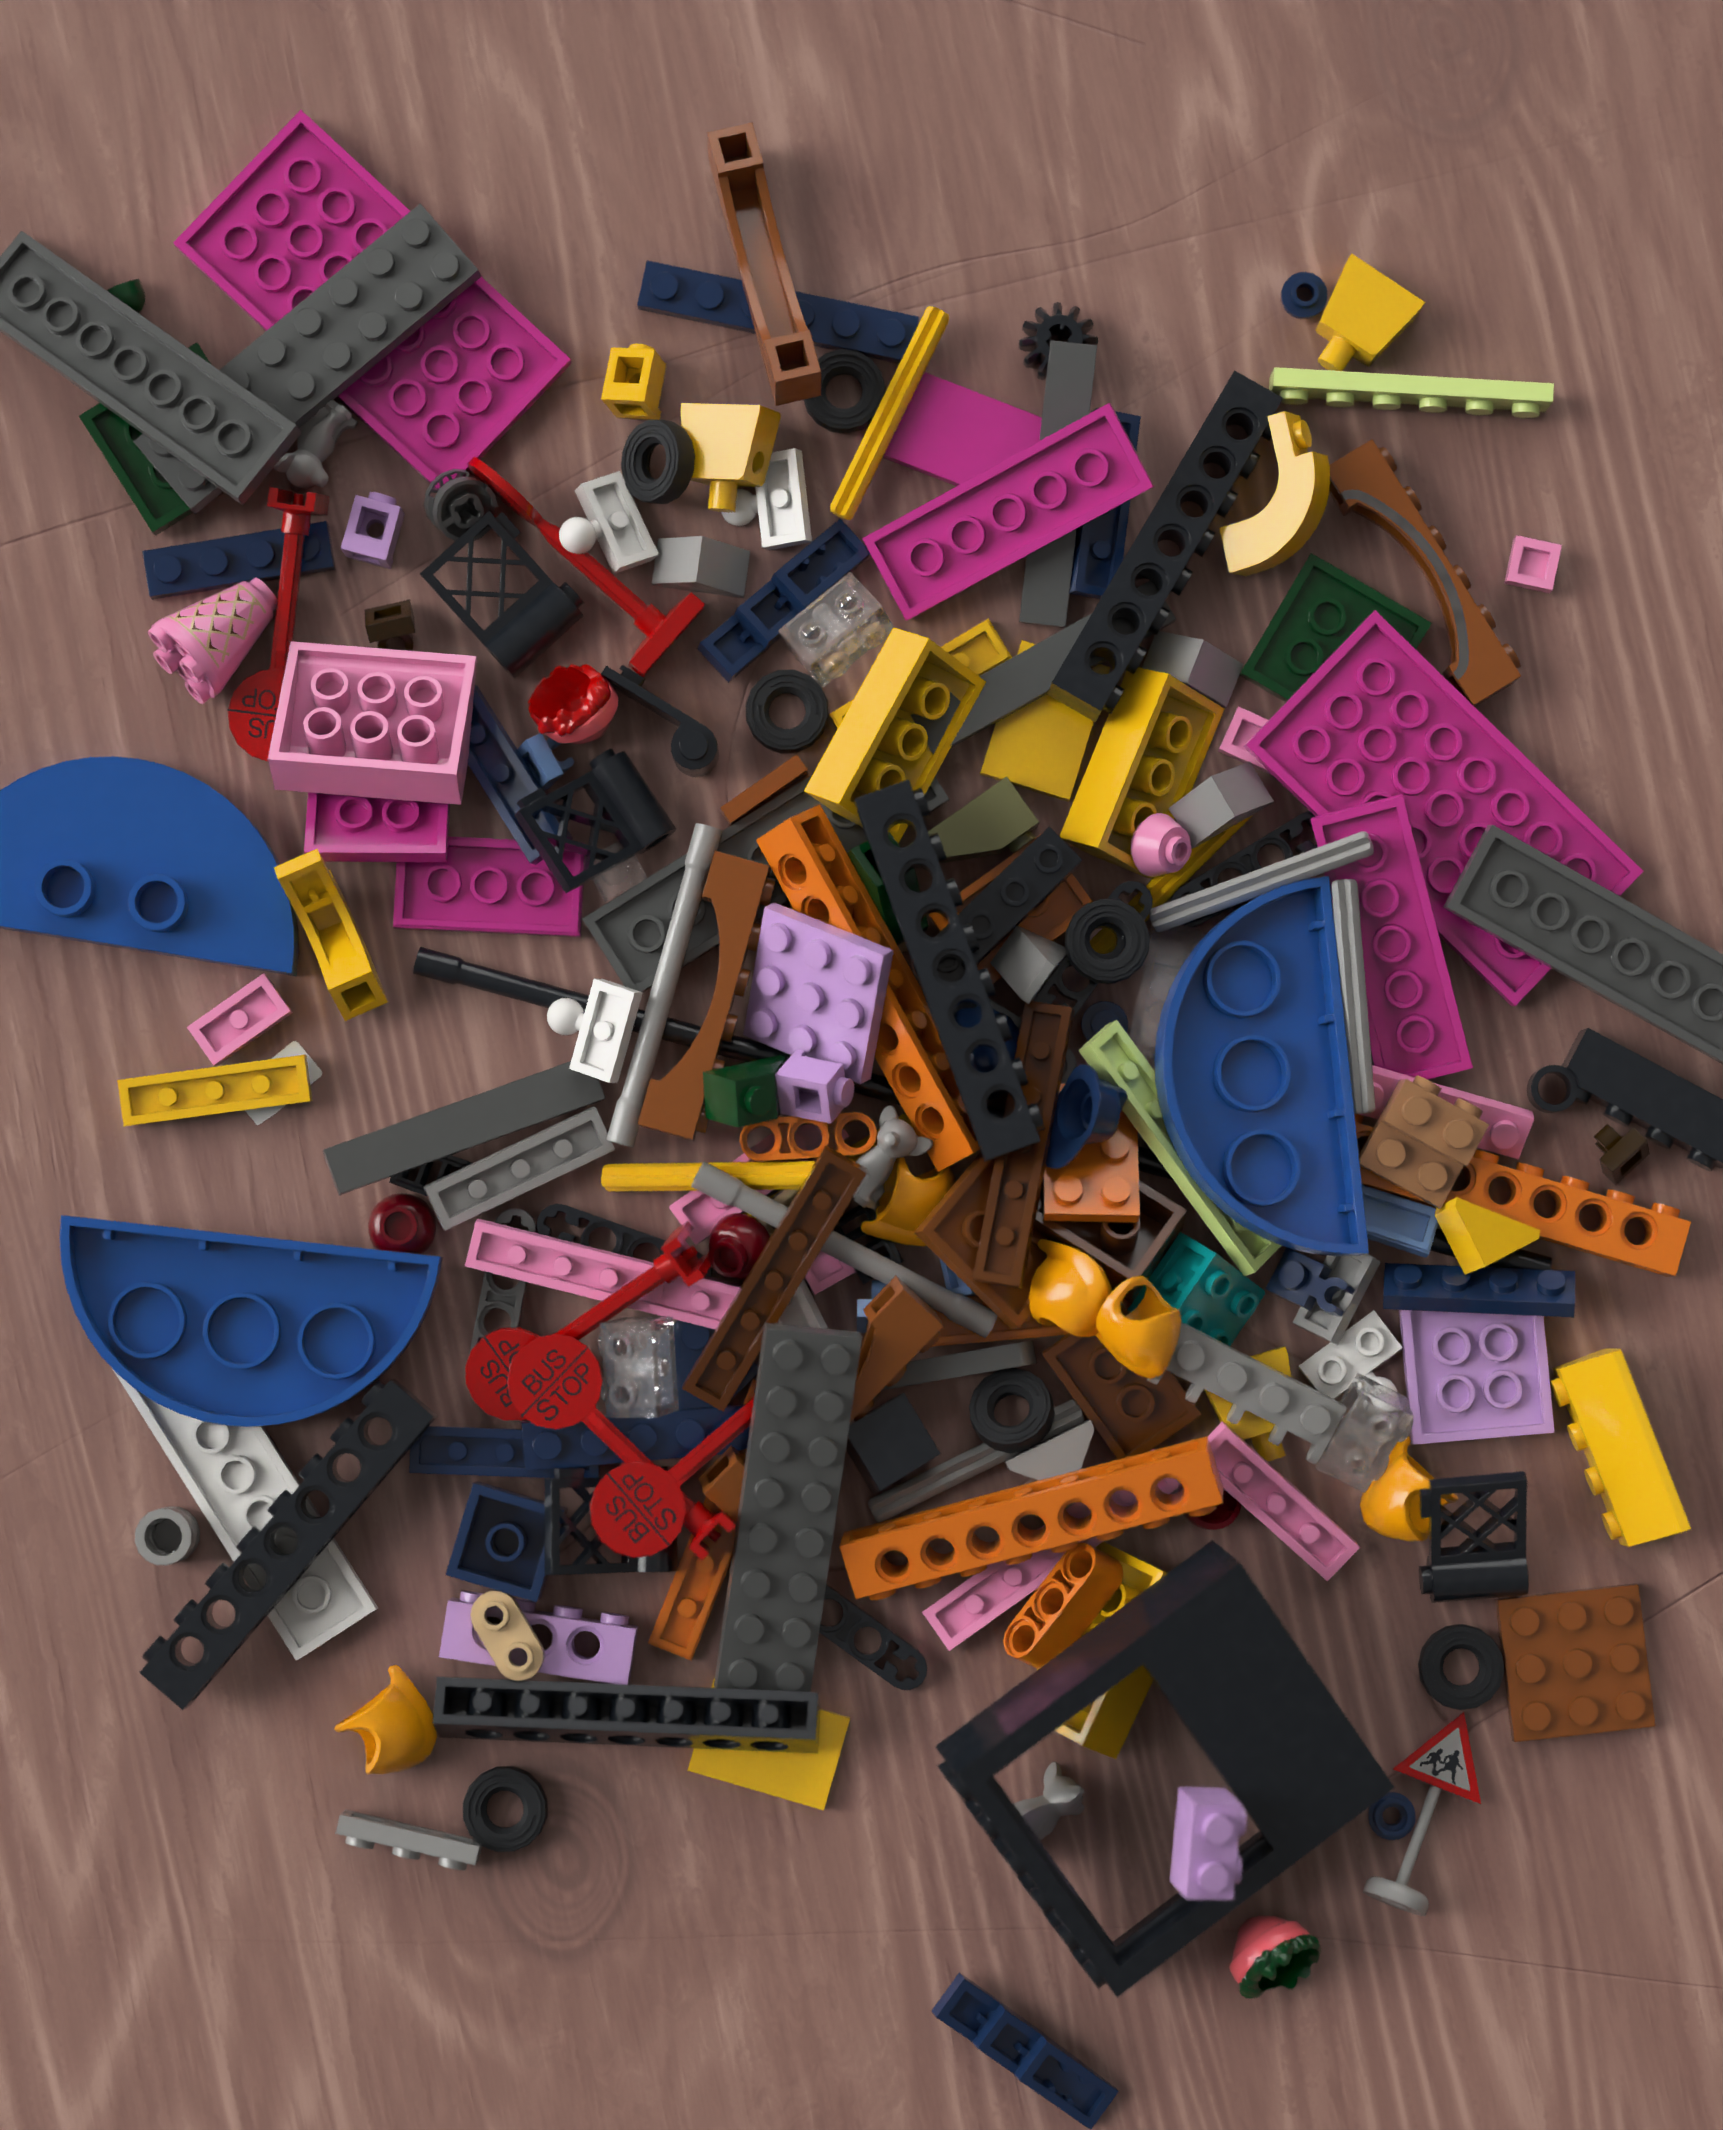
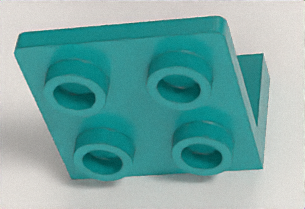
(1204, 1289)

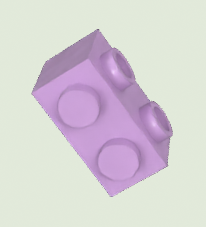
(1207, 1842)

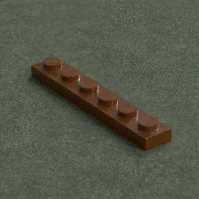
(1020, 1174)
(774, 1277)

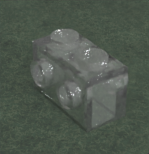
(836, 629)
(638, 1367)
(1366, 1434)

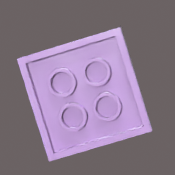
(817, 991)
(1475, 1375)

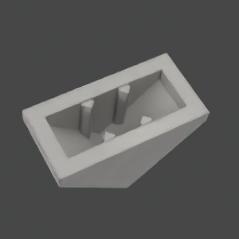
(701, 566)
(1195, 664)
(1221, 803)
(1027, 962)
(1056, 1455)

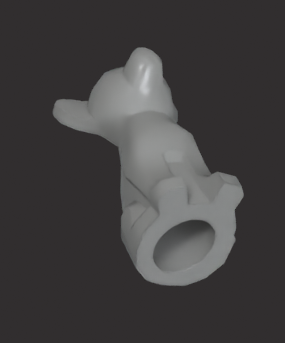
(314, 446)
(894, 1141)
(1059, 1798)

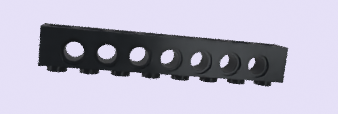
(1239, 404)
(878, 814)
(186, 1680)
(627, 1715)

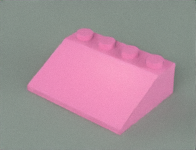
(373, 723)

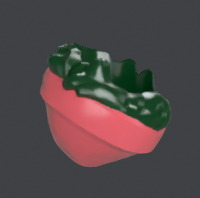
(1272, 1955)

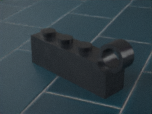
(1638, 1093)

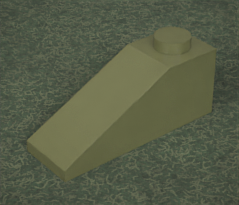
(987, 825)

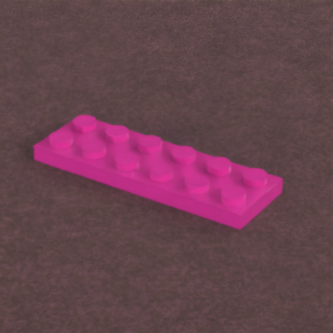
(1008, 511)
(1406, 976)

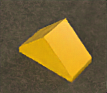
(1481, 1235)

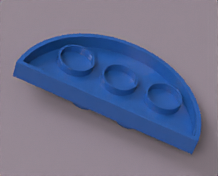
(141, 864)
(1261, 1073)
(242, 1321)

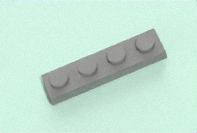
(519, 1168)

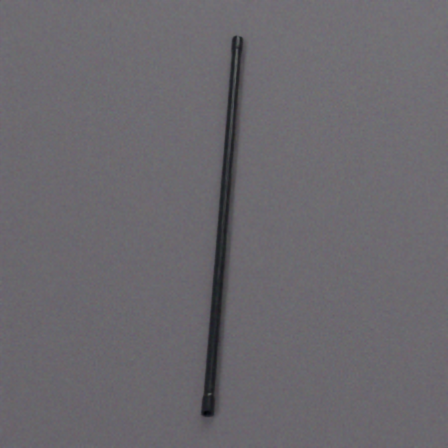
(457, 971)

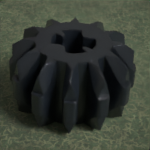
(1048, 326)

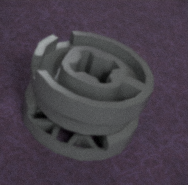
(459, 503)

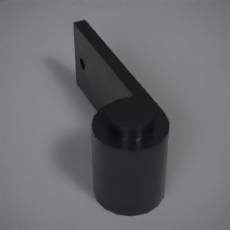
(692, 744)

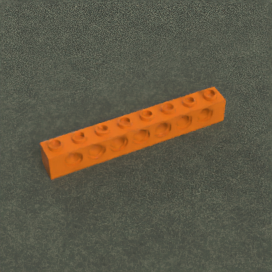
(827, 887)
(1657, 1253)
(1187, 1462)

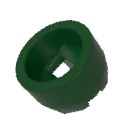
(130, 293)

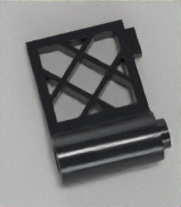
(531, 621)
(619, 797)
(574, 1478)
(1477, 1565)

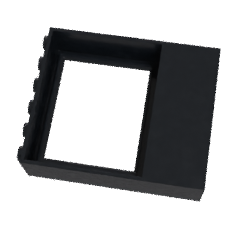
(1242, 1699)

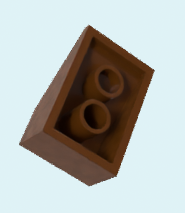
(1122, 1247)

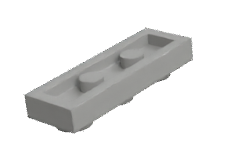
(408, 1839)

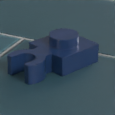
(1305, 1282)

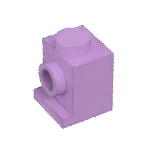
(364, 513)
(812, 1088)

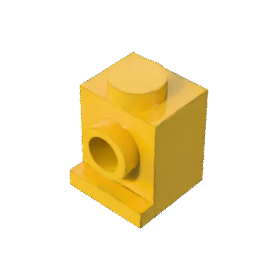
(634, 382)

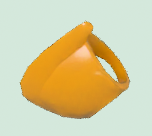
(907, 1203)
(1068, 1289)
(1145, 1336)
(1393, 1501)
(394, 1726)

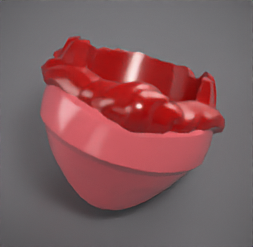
(573, 704)

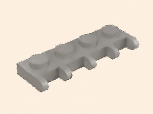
(1255, 1389)

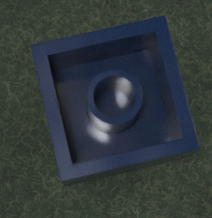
(502, 1542)

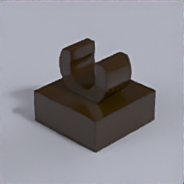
(391, 622)
(1620, 1153)

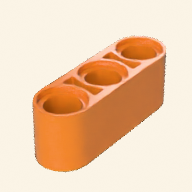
(787, 1150)
(1063, 1605)

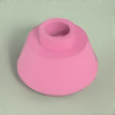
(1160, 845)

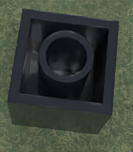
(889, 1443)

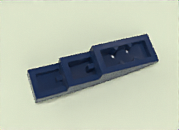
(788, 592)
(1025, 2051)

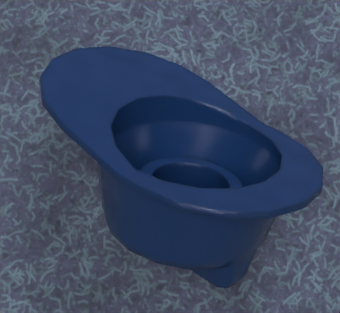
(1084, 1115)

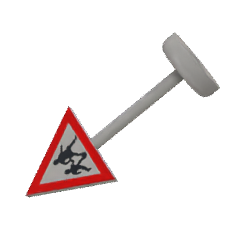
(1445, 1765)

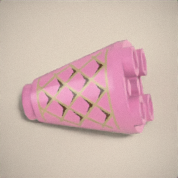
(213, 636)

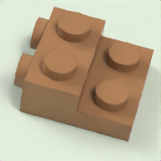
(1423, 1140)

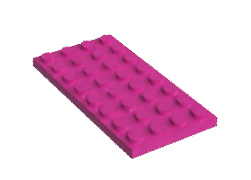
(300, 220)
(1391, 725)

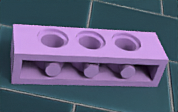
(609, 1665)

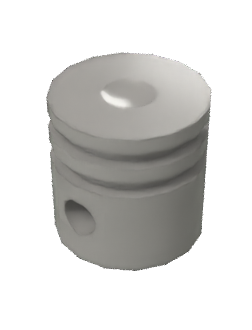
(167, 1535)

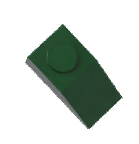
(743, 1092)

